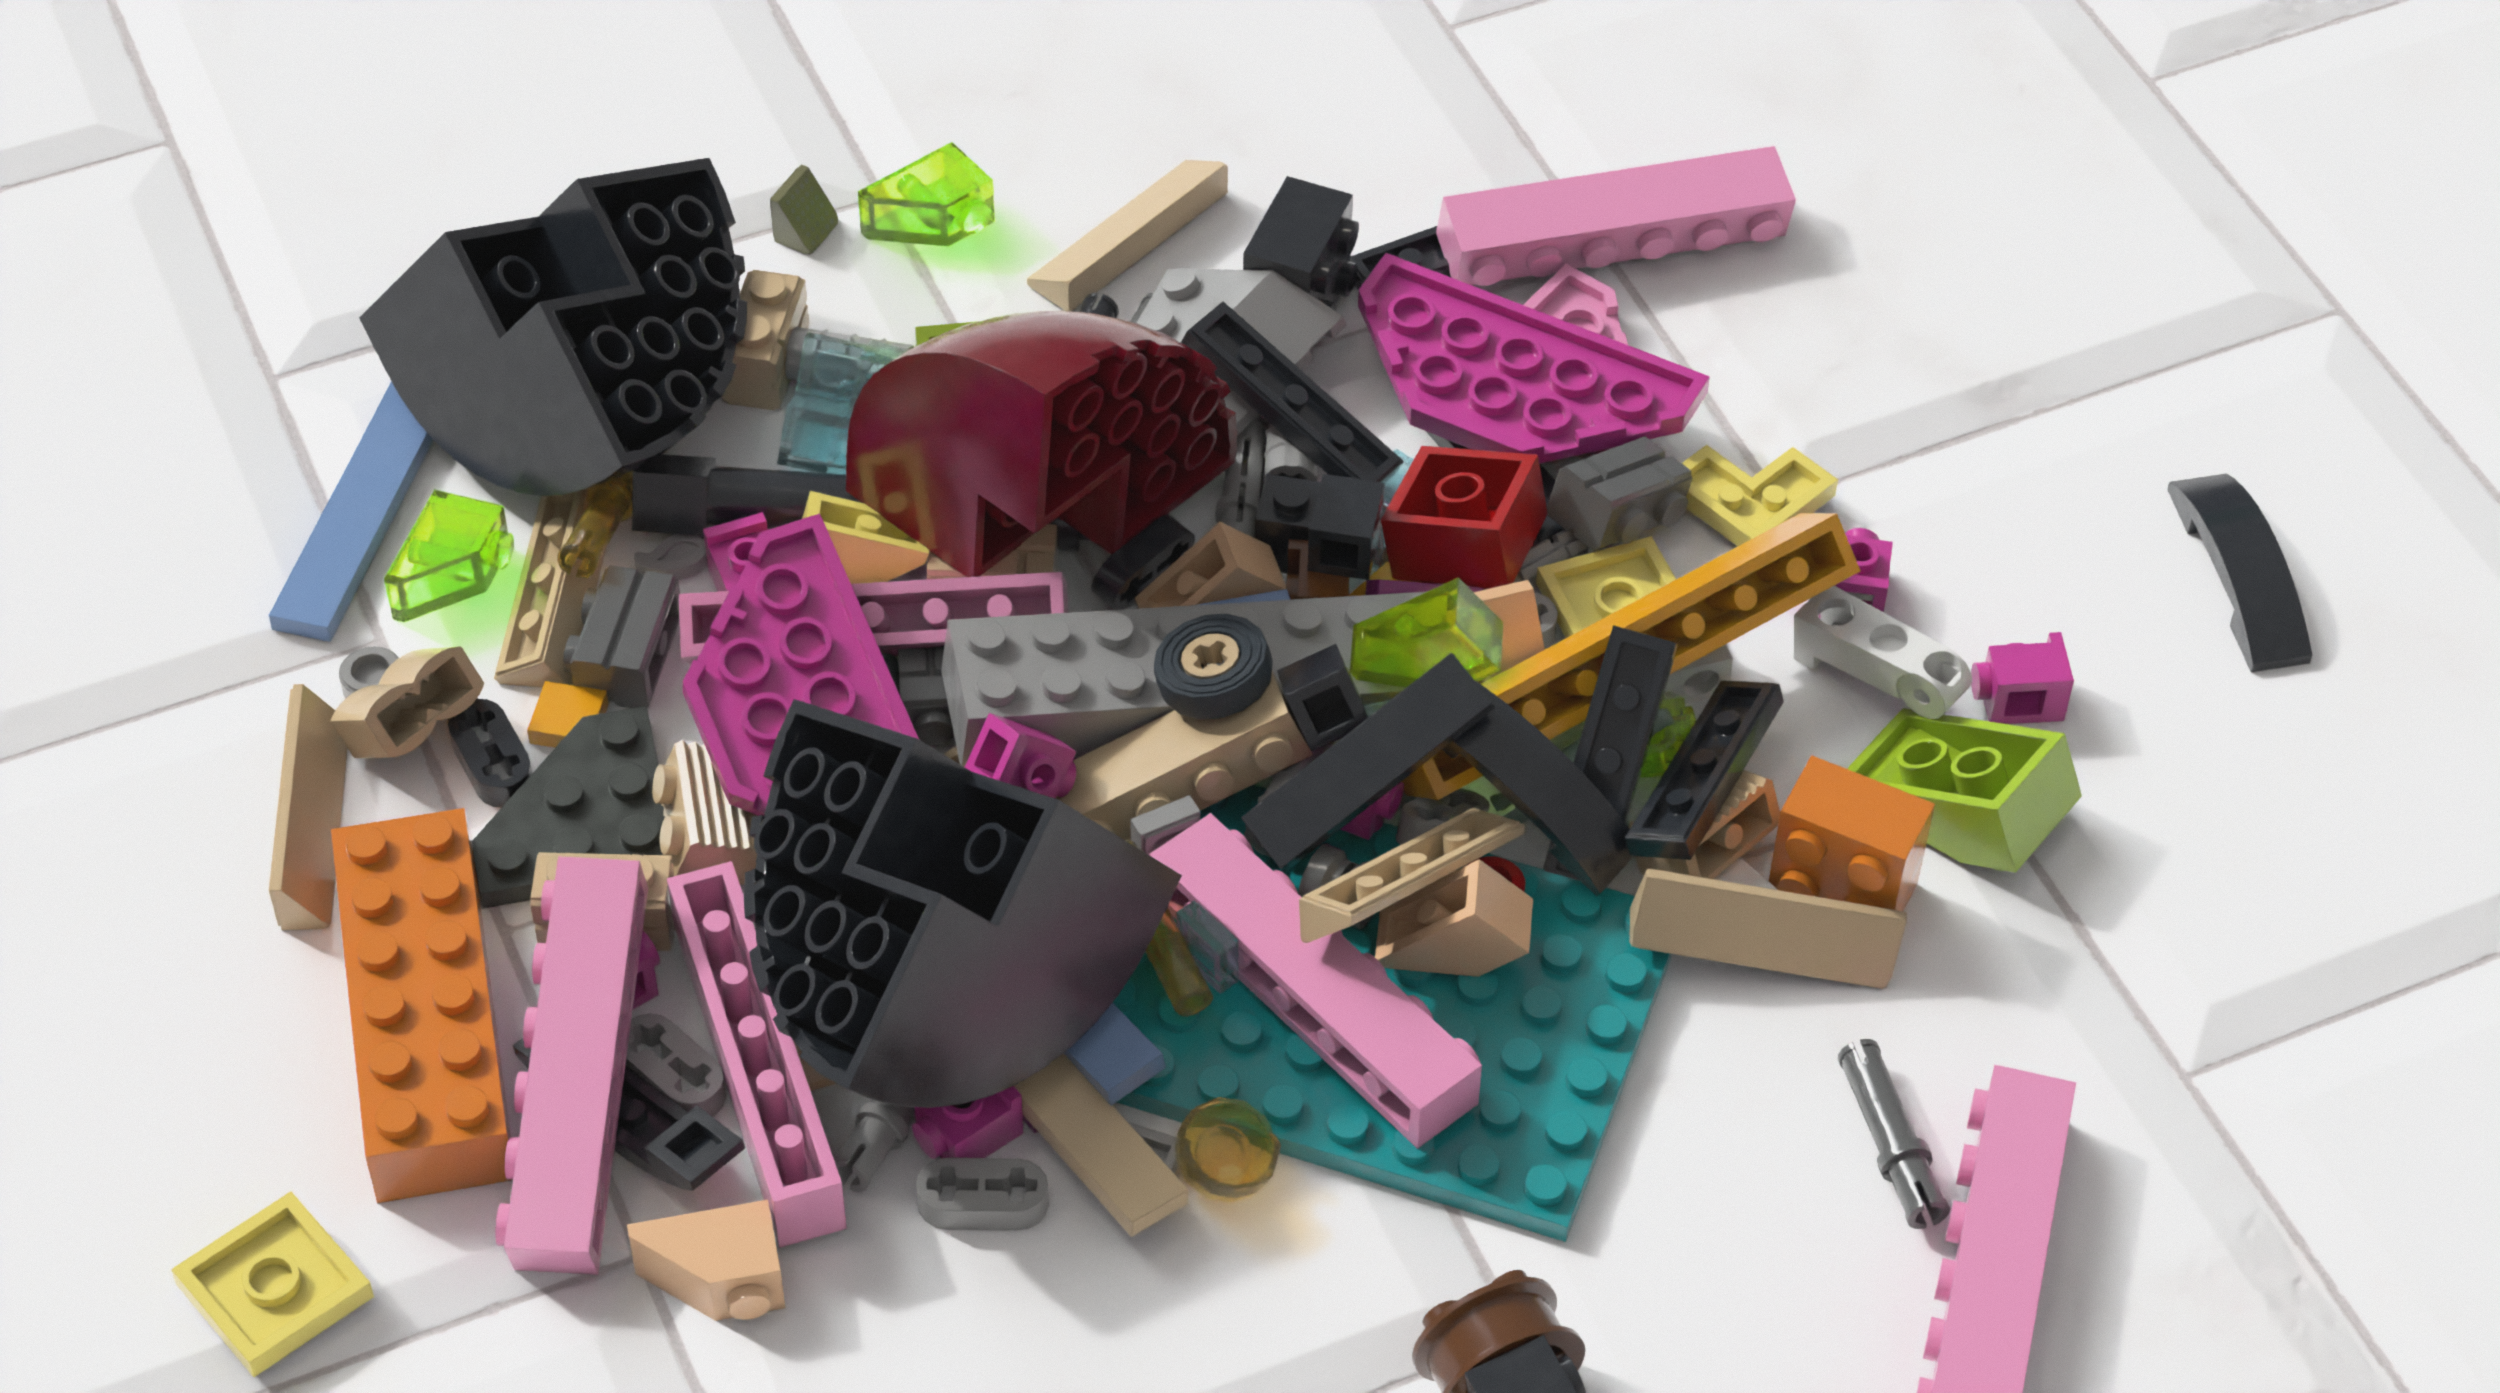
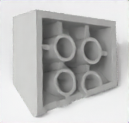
(1263, 298)

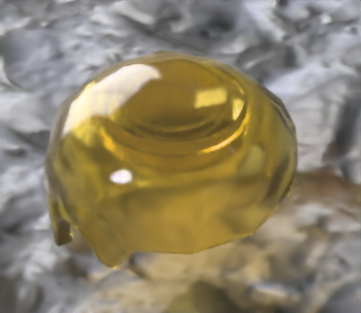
(1222, 1156)

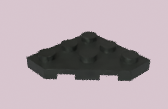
(581, 799)

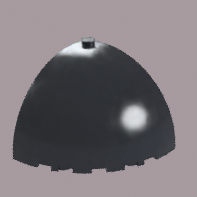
(574, 334)
(932, 918)

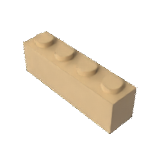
(1186, 758)

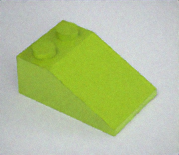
(1990, 782)

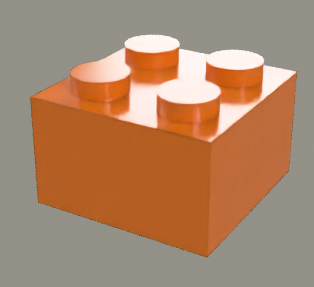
(1850, 838)

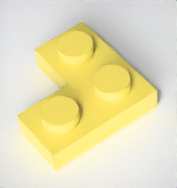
(1747, 505)

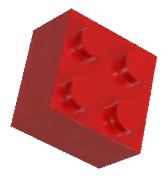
(1464, 516)

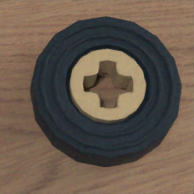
(1215, 689)

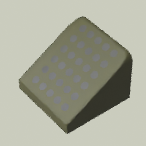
(801, 212)

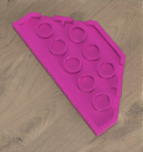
(1513, 375)
(782, 637)

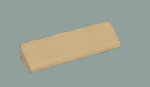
(1131, 233)
(546, 599)
(306, 812)
(1403, 871)
(1766, 928)

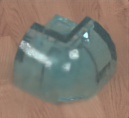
(825, 393)

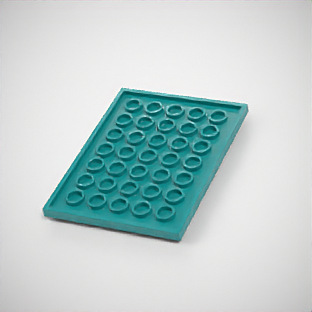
(1546, 1027)

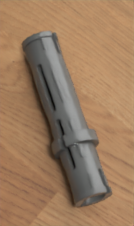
(1902, 1155)

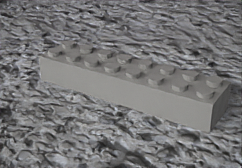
(1094, 670)

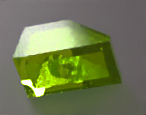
(929, 201)
(448, 555)
(1422, 631)

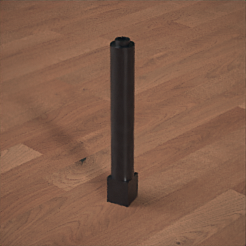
(694, 494)

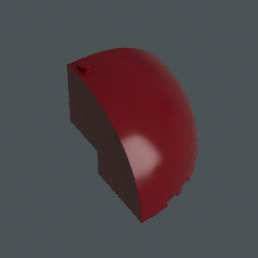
(1037, 423)

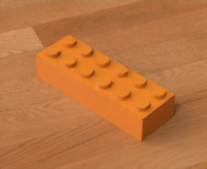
(421, 1006)

